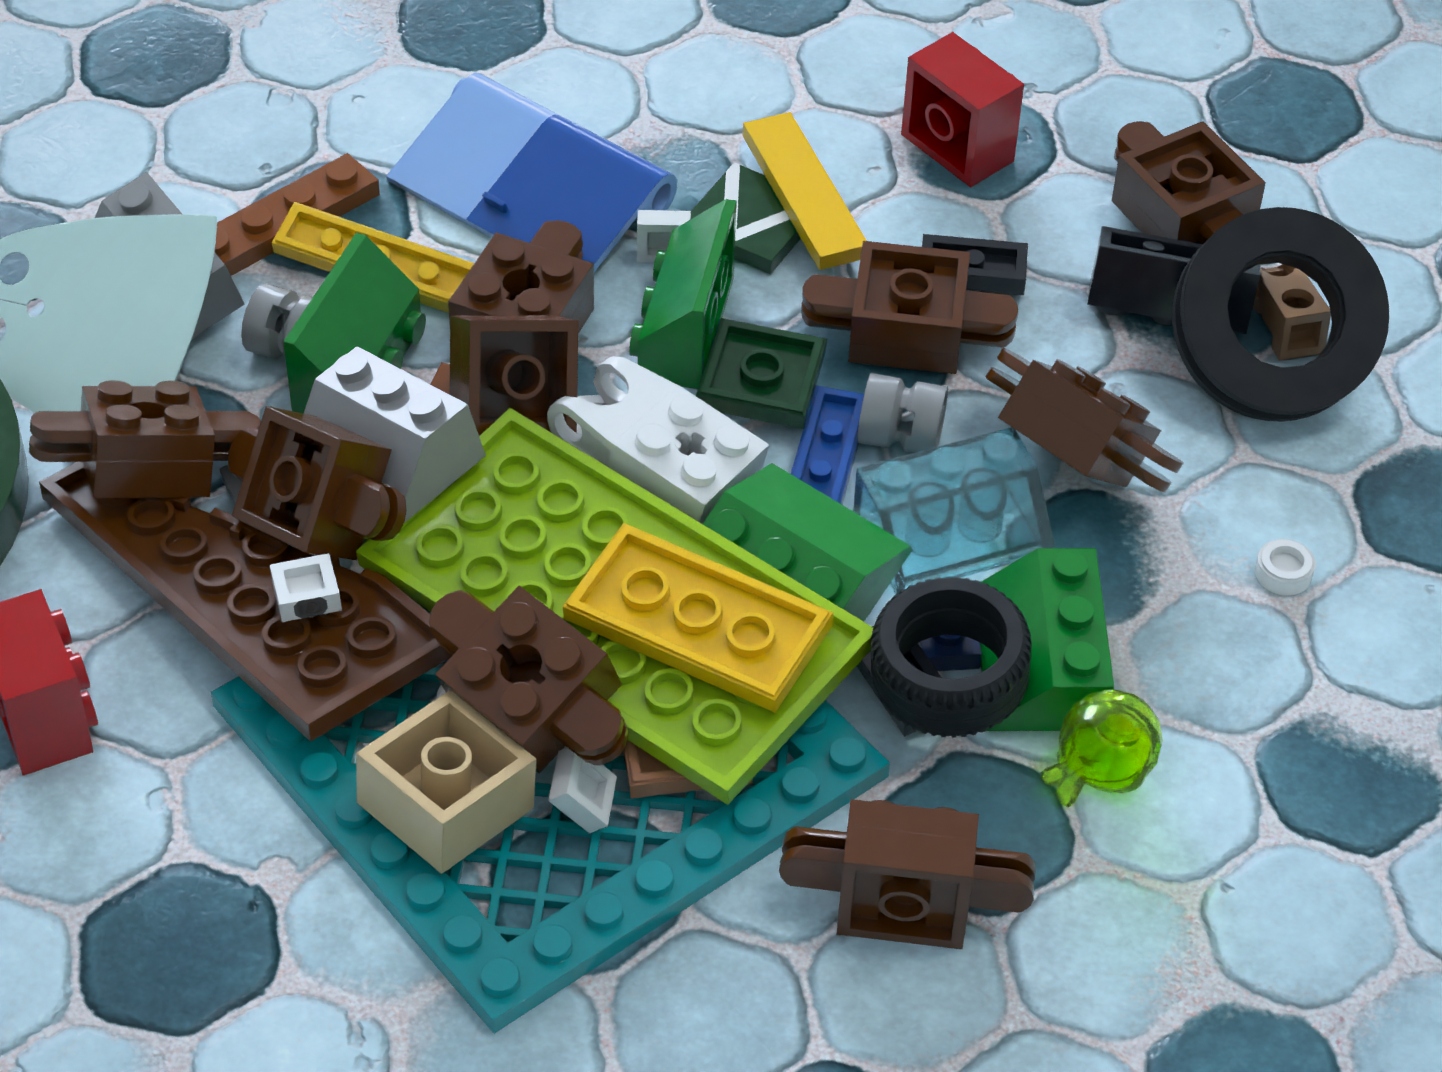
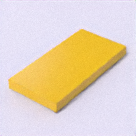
(699, 617)

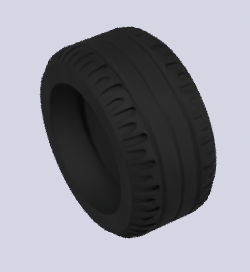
(958, 609)

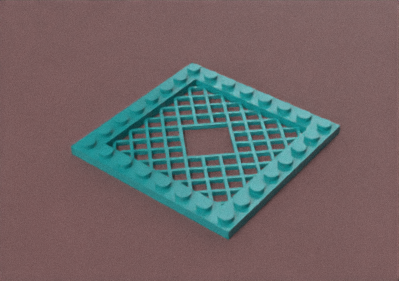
(472, 951)

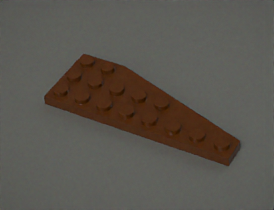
(220, 587)

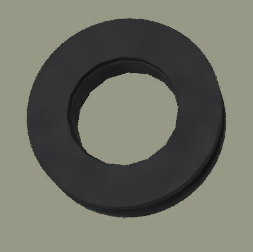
(1325, 255)

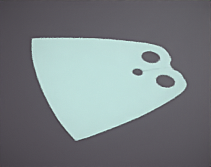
(115, 304)

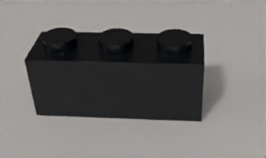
(1142, 273)

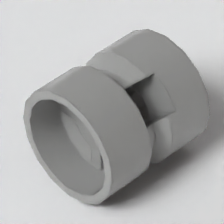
(270, 319)
(883, 410)

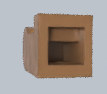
(1292, 312)

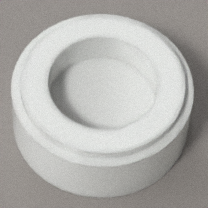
(1285, 567)

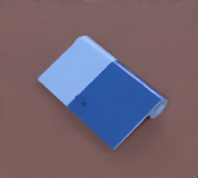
(518, 164)

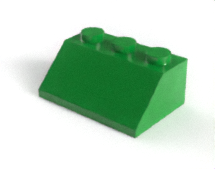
(688, 297)
(359, 305)
(810, 538)
(1068, 632)

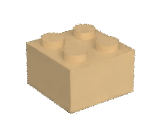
(445, 781)

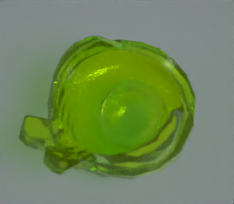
(1106, 743)

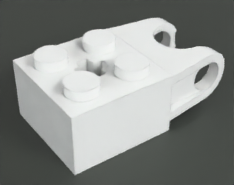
(660, 437)

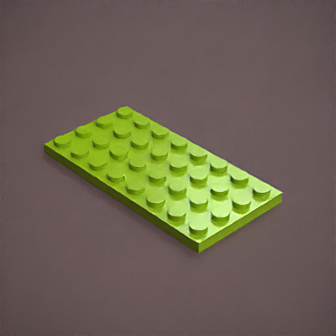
(539, 521)

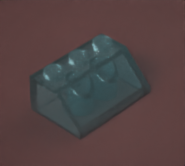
(958, 506)

